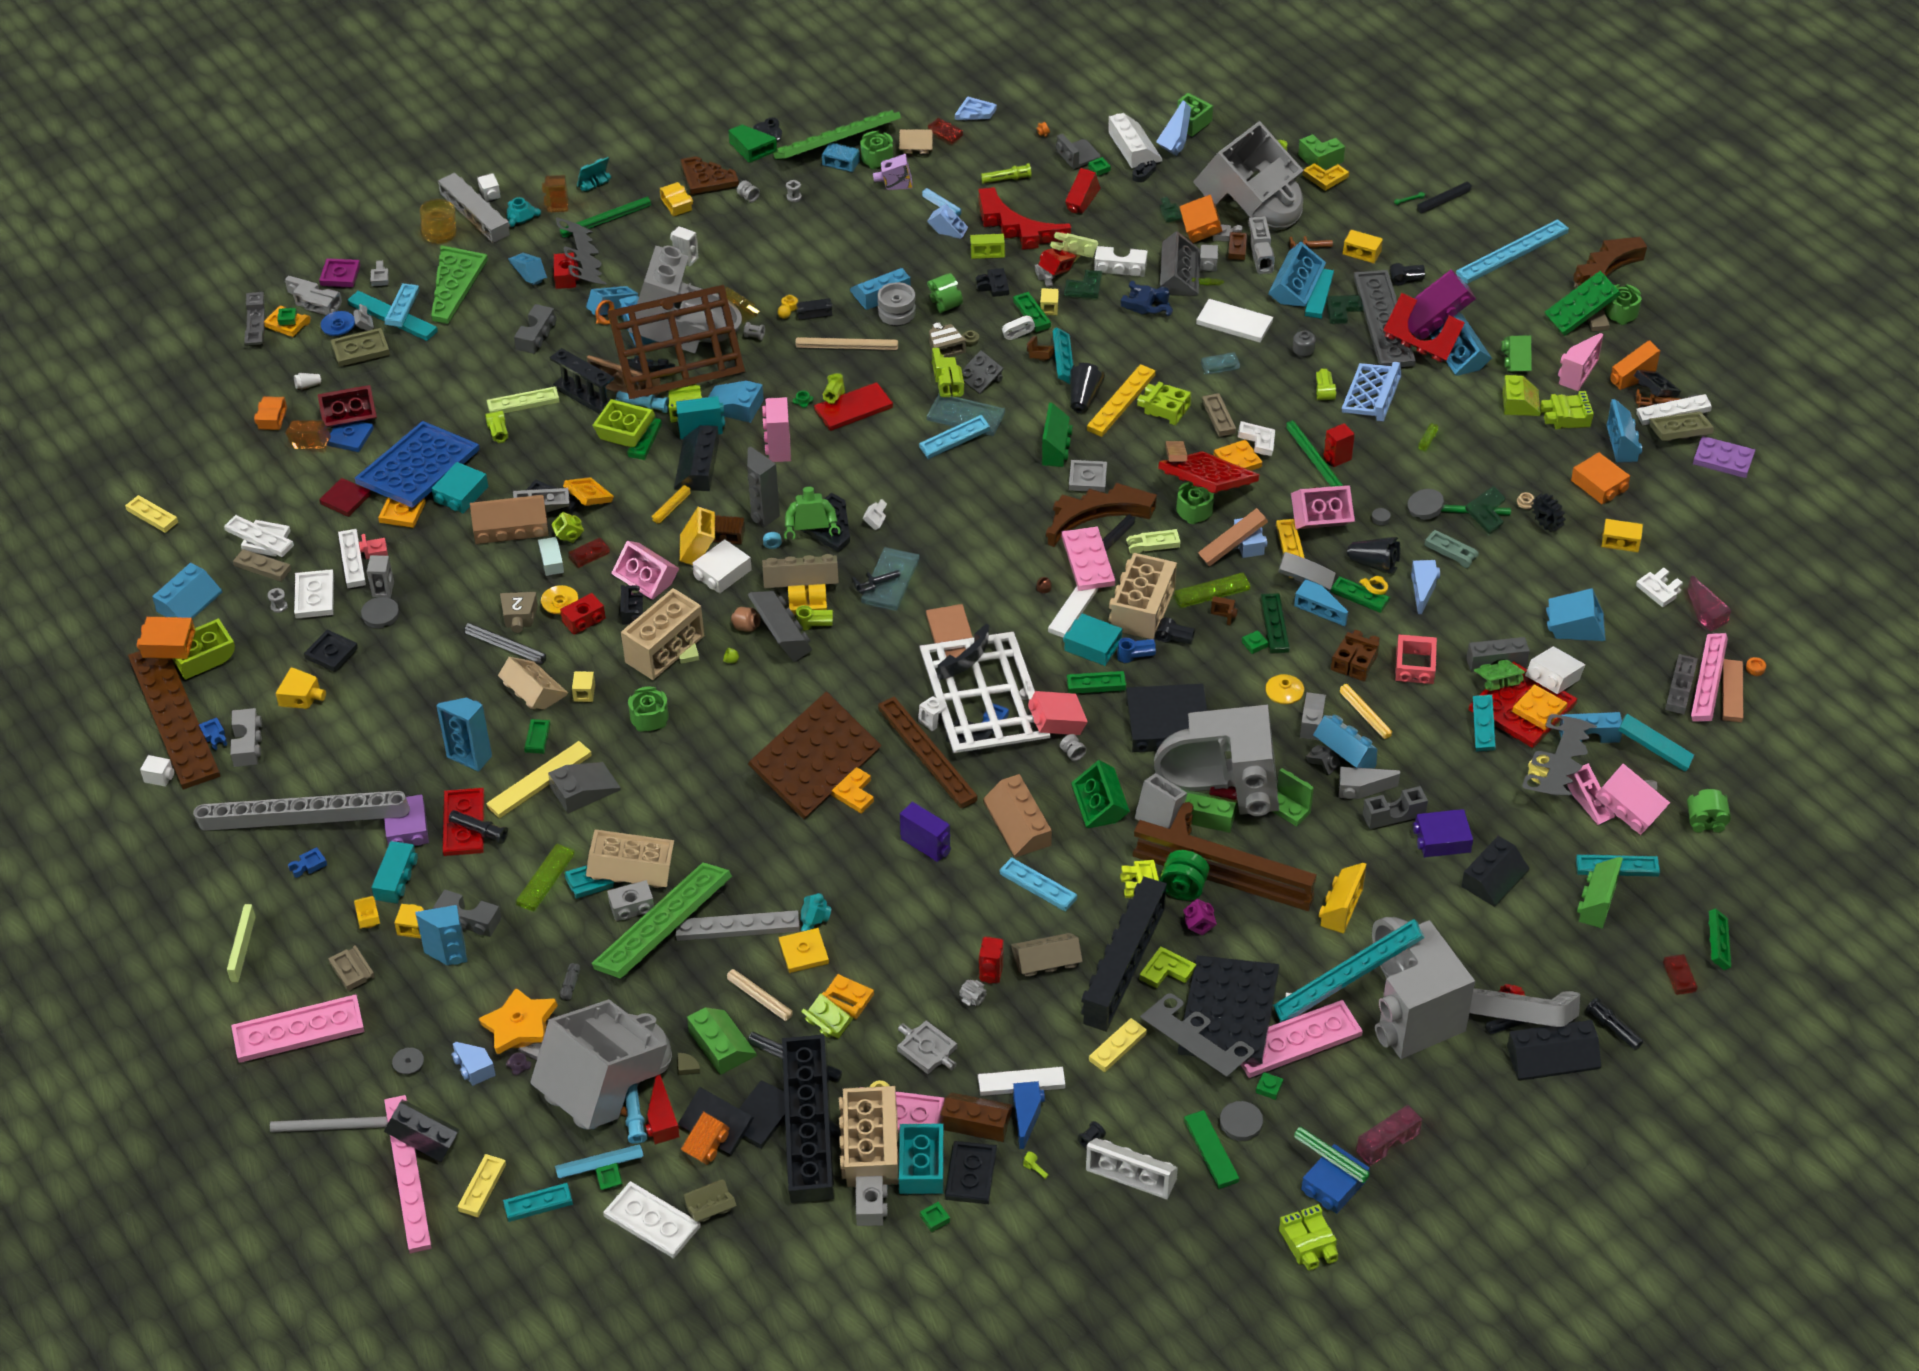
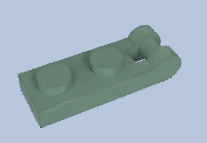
(1451, 548)

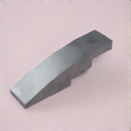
(1681, 684)

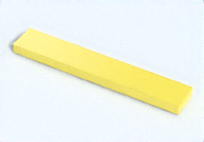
(536, 780)

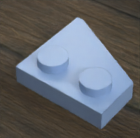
(975, 109)

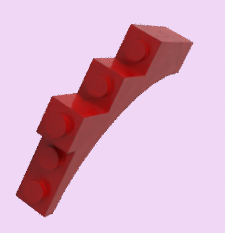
(1031, 232)

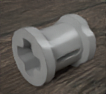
(793, 191)
(749, 331)
(277, 600)

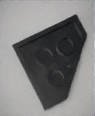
(837, 541)

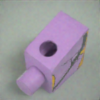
(895, 173)

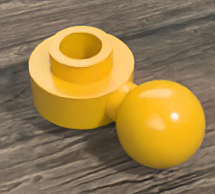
(788, 304)

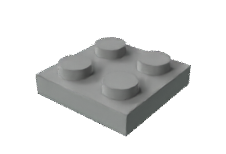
(1087, 475)

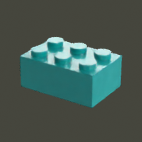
(921, 1159)

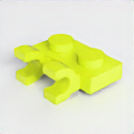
(1138, 870)

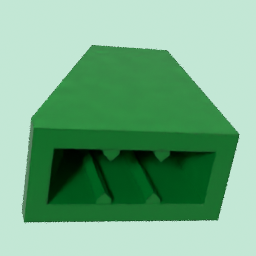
(751, 142)

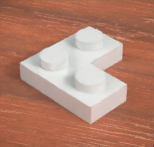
(1261, 435)

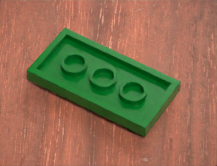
(1582, 303)

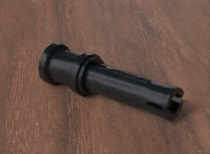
(486, 828)
(1607, 1018)

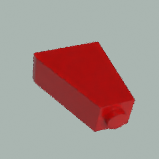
(1082, 191)

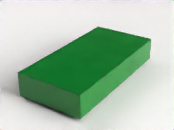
(537, 736)

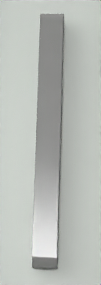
(302, 810)

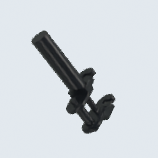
(873, 581)

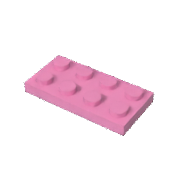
(1088, 558)

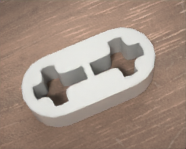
(1018, 327)

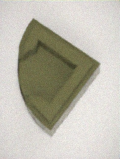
(687, 1064)

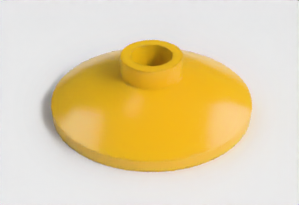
(557, 598)
(1284, 689)

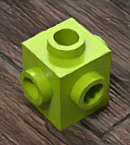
(567, 527)

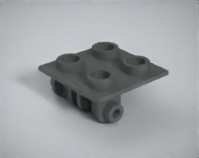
(981, 372)

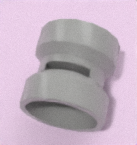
(748, 191)
(1074, 749)

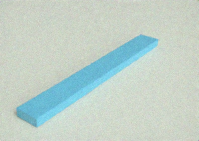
(1512, 251)

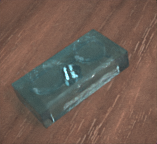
(1220, 363)

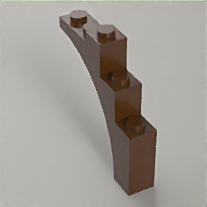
(1610, 257)
(1095, 504)

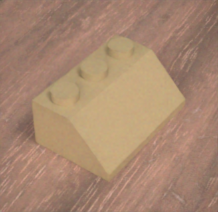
(531, 683)

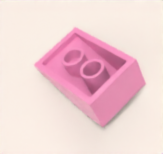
(1580, 362)

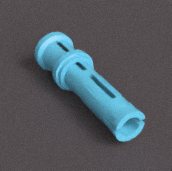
(651, 401)
(635, 1119)

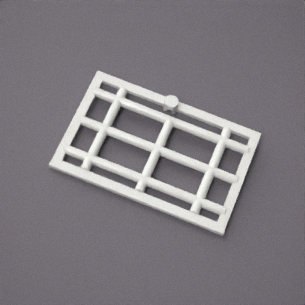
(984, 691)

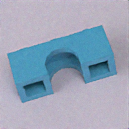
(1606, 724)

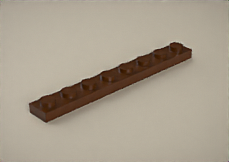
(927, 752)

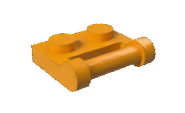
(290, 330)
(849, 992)

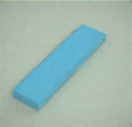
(402, 305)
(954, 436)
(1038, 884)
(599, 1161)

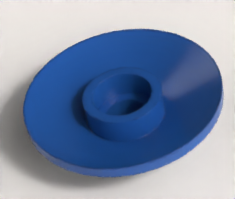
(337, 323)

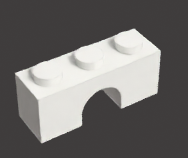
(1108, 262)

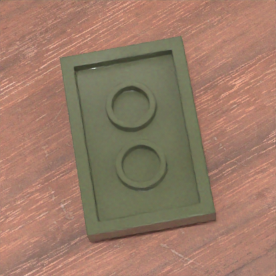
(360, 347)
(1681, 426)

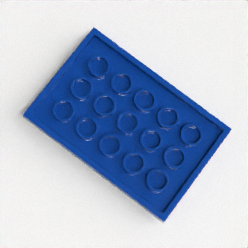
(416, 463)

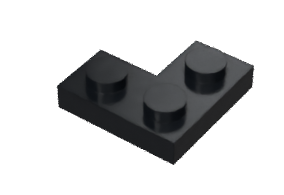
(658, 365)

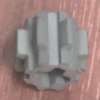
(972, 992)

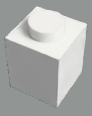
(489, 187)
(157, 770)

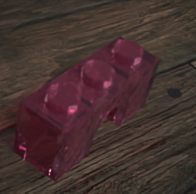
(1375, 1142)

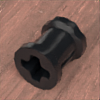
(1094, 1131)

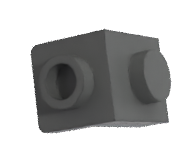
(1324, 756)

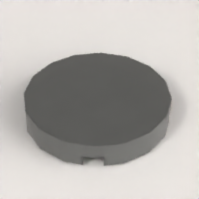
(1426, 504)
(380, 612)
(1241, 1120)

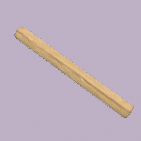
(843, 343)

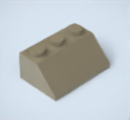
(1047, 953)

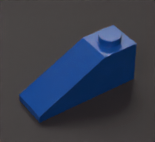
(1027, 1106)

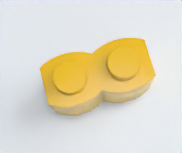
(676, 198)

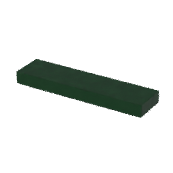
(1275, 623)

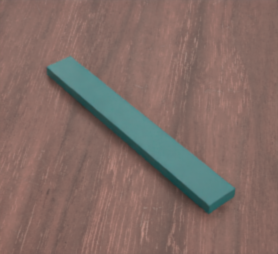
(1349, 971)

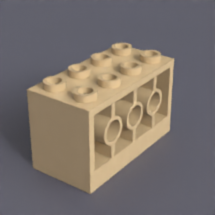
(1143, 595)
(662, 633)
(869, 1134)

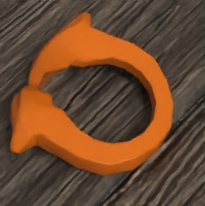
(601, 320)

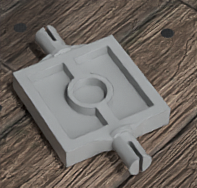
(927, 1047)

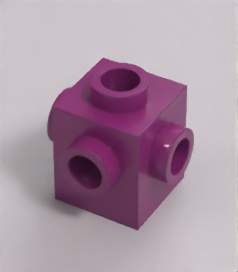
(1199, 916)

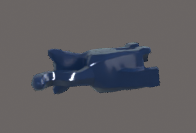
(1143, 298)

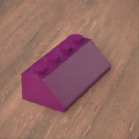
(1437, 302)

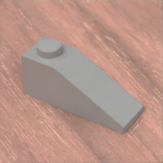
(553, 498)
(1312, 714)
(1362, 782)

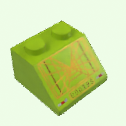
(1520, 396)

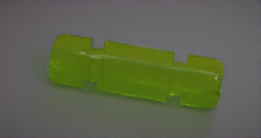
(1428, 437)

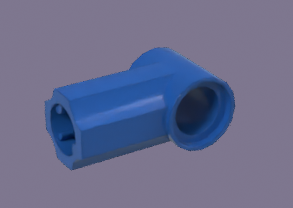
(1130, 649)

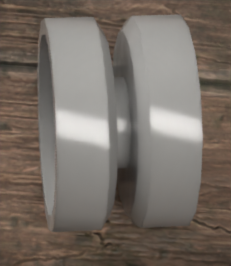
(896, 303)

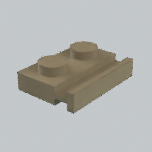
(351, 968)

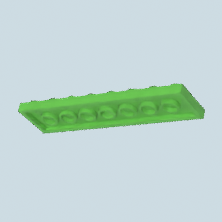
(839, 133)
(661, 920)

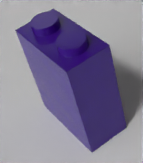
(925, 831)
(1443, 833)

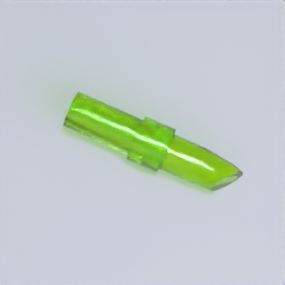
(1208, 281)

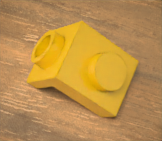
(367, 912)

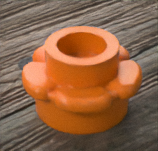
(1043, 129)

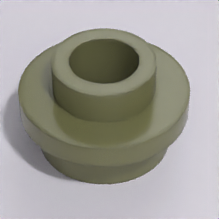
(971, 337)

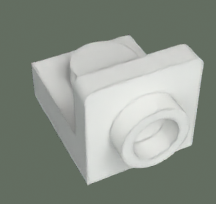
(929, 712)

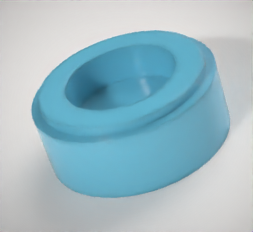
(772, 540)

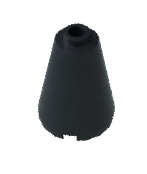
(1084, 385)
(1376, 553)

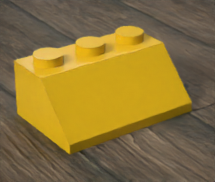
(1343, 898)

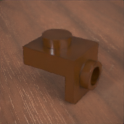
(1039, 351)
(1224, 607)

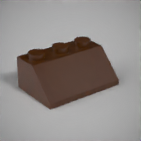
(975, 1116)

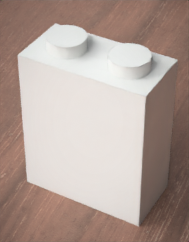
(722, 566)
(1555, 670)

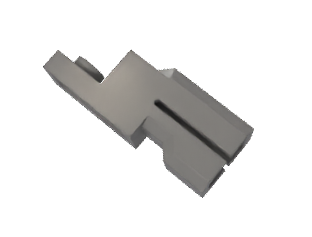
(1261, 245)
(311, 298)

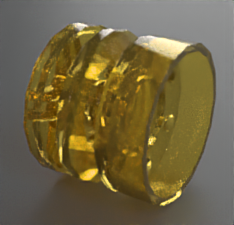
(438, 220)

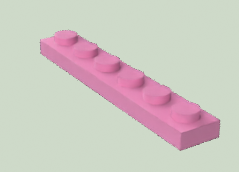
(1709, 677)

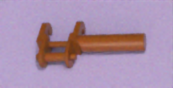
(1312, 244)
(1653, 399)

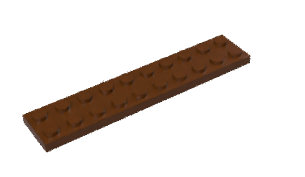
(175, 720)

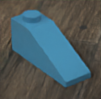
(529, 267)
(612, 294)
(1320, 602)

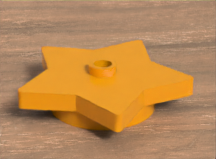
(518, 1021)

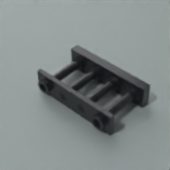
(574, 388)

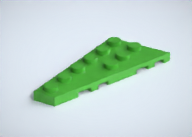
(454, 278)

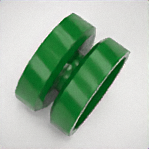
(1185, 875)

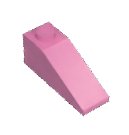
(1584, 790)

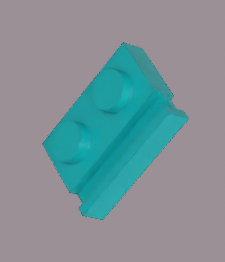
(584, 885)

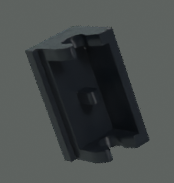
(631, 603)

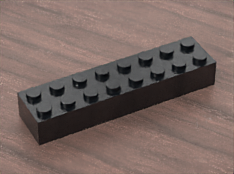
(1123, 954)
(808, 1119)

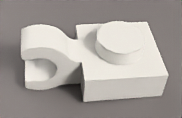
(874, 515)

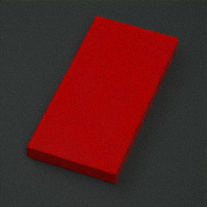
(853, 406)
(456, 838)

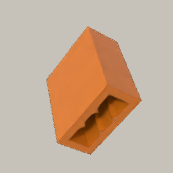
(1201, 218)
(1600, 478)
(166, 637)

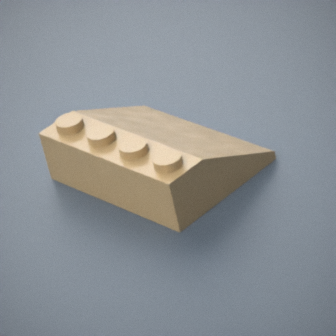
(629, 858)

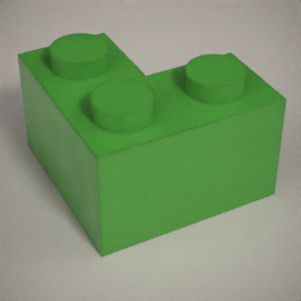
(1200, 113)
(1323, 154)
(1518, 353)

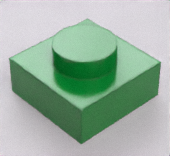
(1099, 166)
(287, 316)
(1255, 642)
(1269, 1085)
(609, 1176)
(934, 1216)

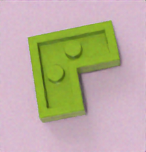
(1165, 963)

